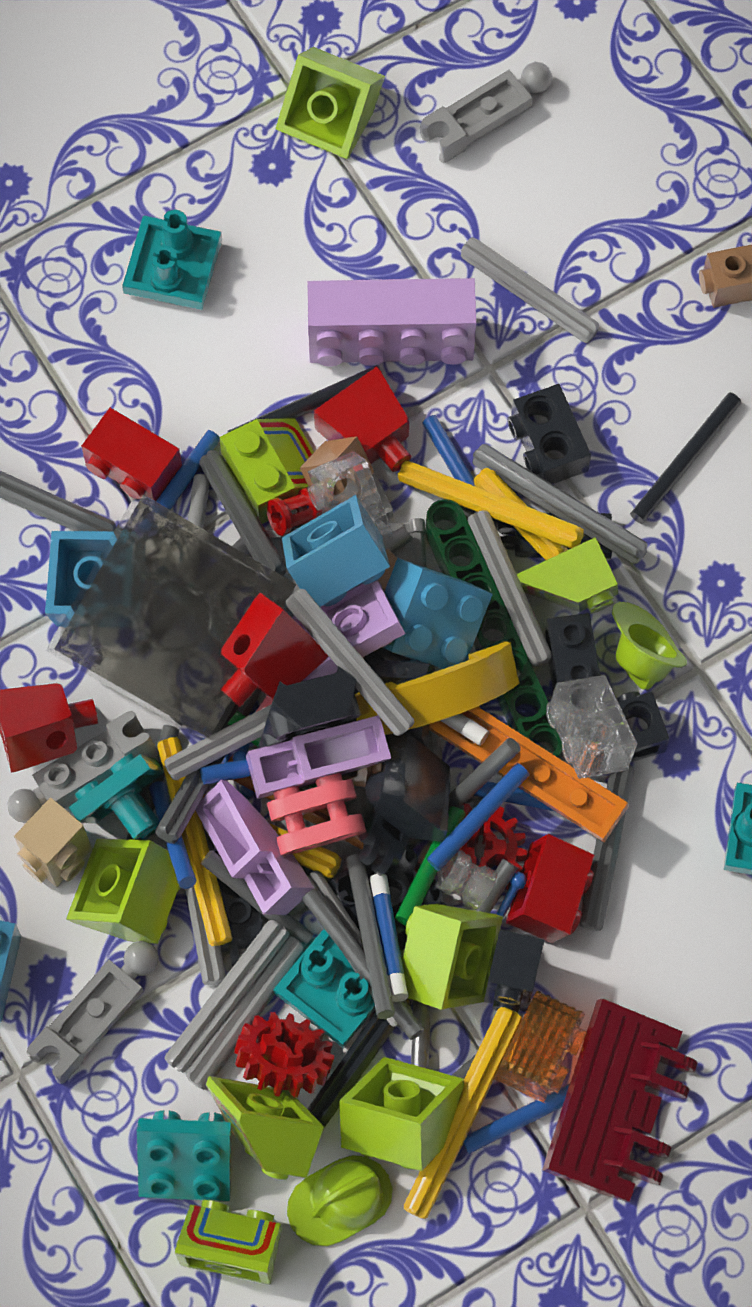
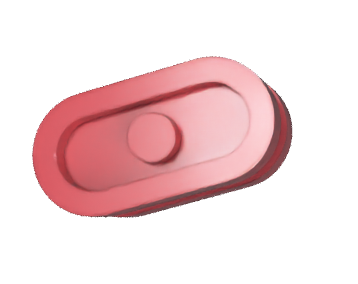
(292, 804)

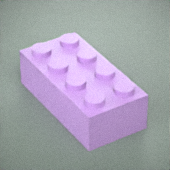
(391, 321)

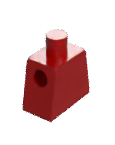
(370, 413)
(267, 650)
(40, 724)

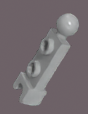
(484, 109)
(88, 763)
(94, 1011)

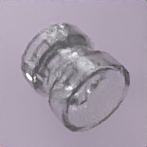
(467, 880)

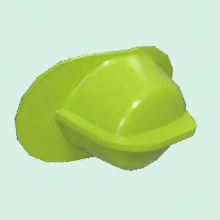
(644, 646)
(339, 1200)

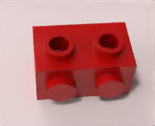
(130, 456)
(553, 890)

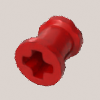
(278, 507)

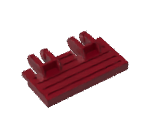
(610, 1099)

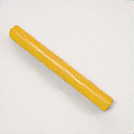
(498, 506)
(194, 837)
(476, 1086)

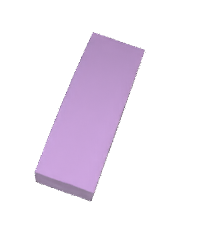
(318, 755)
(251, 850)

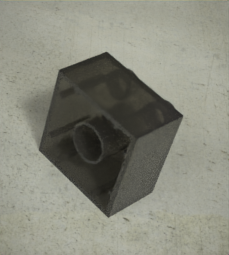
(161, 614)

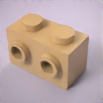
(52, 844)

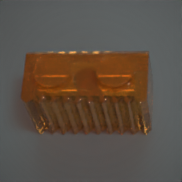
(541, 1046)

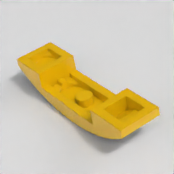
(453, 689)

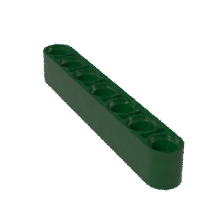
(462, 542)

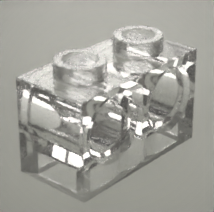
(359, 483)
(591, 727)

